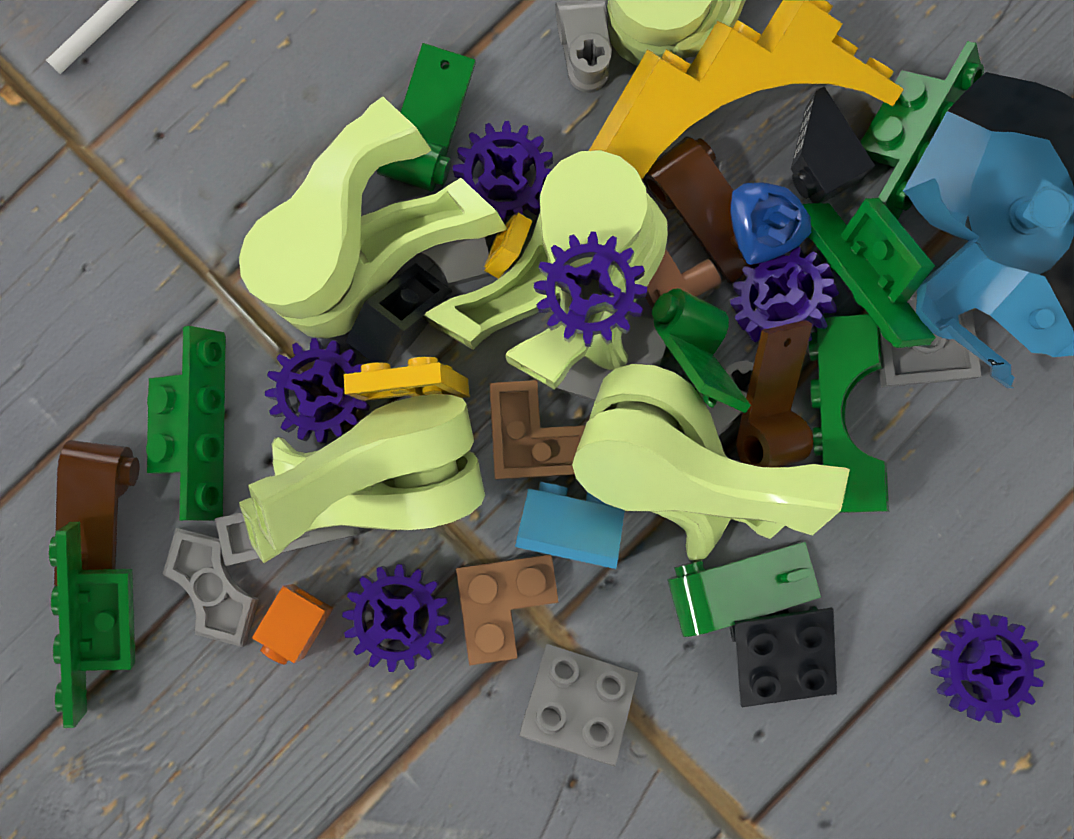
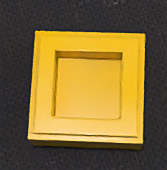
(507, 245)

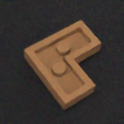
(519, 443)
(490, 594)

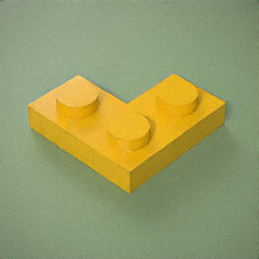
(419, 378)

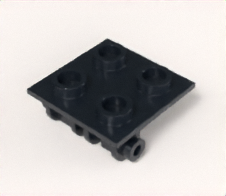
(785, 656)

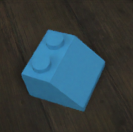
(570, 526)

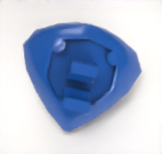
(767, 221)

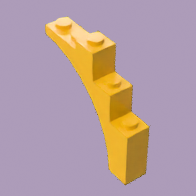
(672, 94)

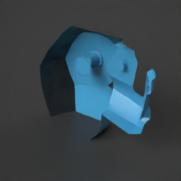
(1006, 186)

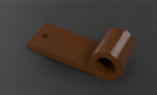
(702, 197)
(769, 429)
(88, 493)

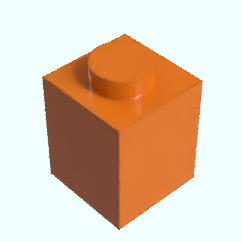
(291, 624)

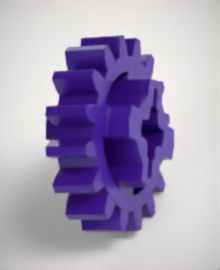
(517, 158)
(569, 279)
(784, 293)
(313, 409)
(410, 636)
(1002, 684)

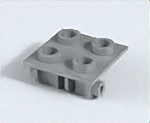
(579, 705)

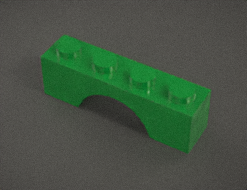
(845, 356)

